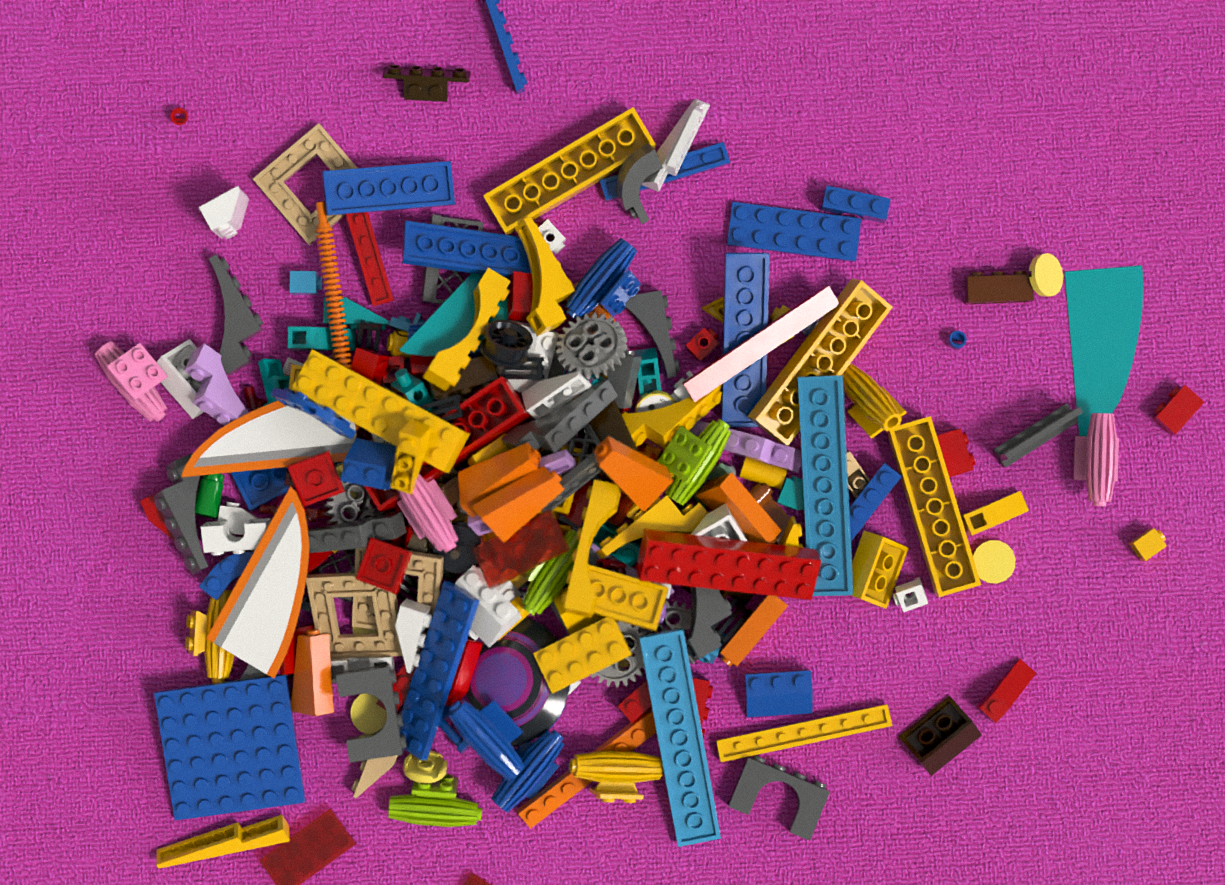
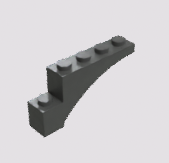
(650, 312)
(239, 319)
(561, 425)
(178, 510)
(356, 533)
(707, 610)

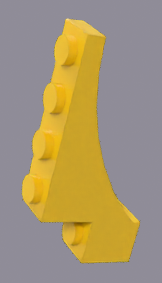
(548, 280)
(663, 423)
(660, 516)

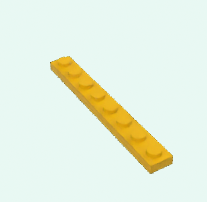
(804, 733)

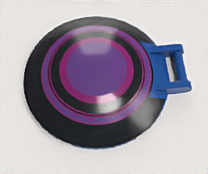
(515, 681)

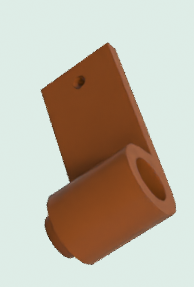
(762, 495)

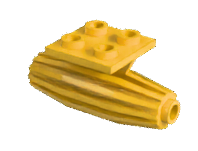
(874, 406)
(217, 659)
(616, 773)

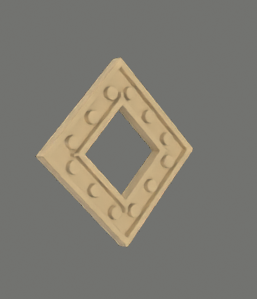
(272, 178)
(430, 572)
(381, 644)

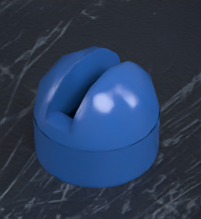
(957, 336)

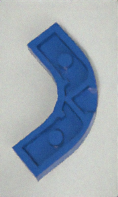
(325, 415)
(225, 573)

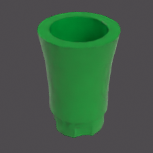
(209, 496)

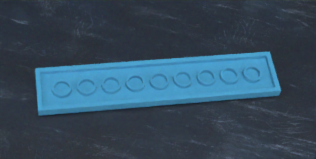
(826, 481)
(680, 737)

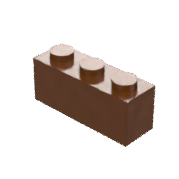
(998, 288)

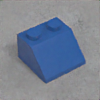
(369, 464)

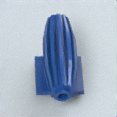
(606, 283)
(489, 735)
(538, 768)

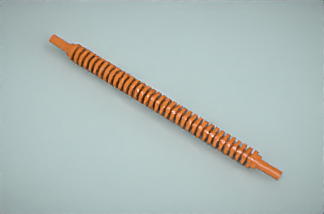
(324, 229)

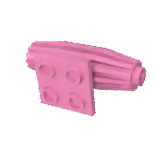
(135, 378)
(1098, 458)
(430, 514)

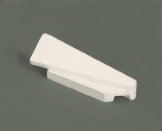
(677, 144)

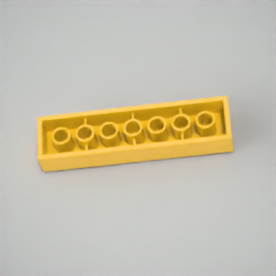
(568, 171)
(823, 353)
(376, 408)
(933, 507)

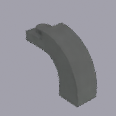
(631, 176)

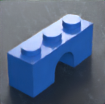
(847, 201)

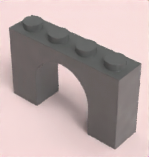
(622, 379)
(377, 682)
(810, 795)

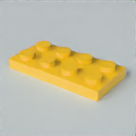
(627, 598)
(582, 654)

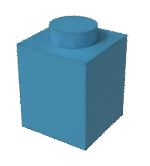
(305, 283)

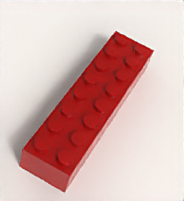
(485, 418)
(728, 564)

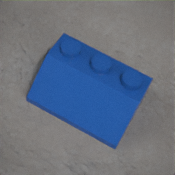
(778, 693)

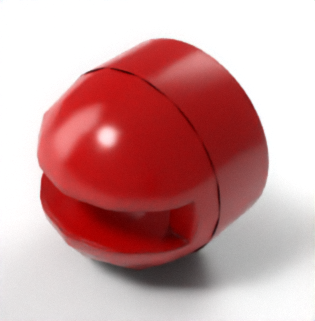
(179, 121)

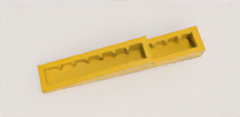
(225, 841)

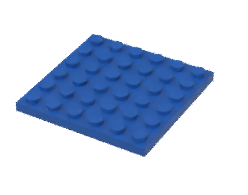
(230, 747)

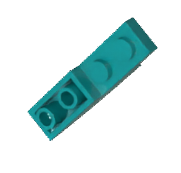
(272, 377)

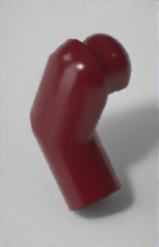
(251, 400)
(608, 563)

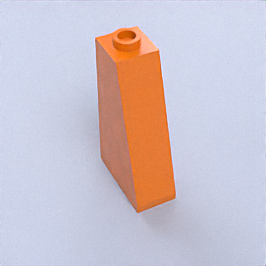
(633, 472)
(495, 474)
(518, 502)
(746, 510)
(752, 629)
(312, 675)

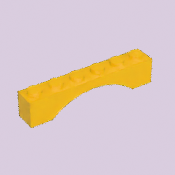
(447, 363)
(602, 504)

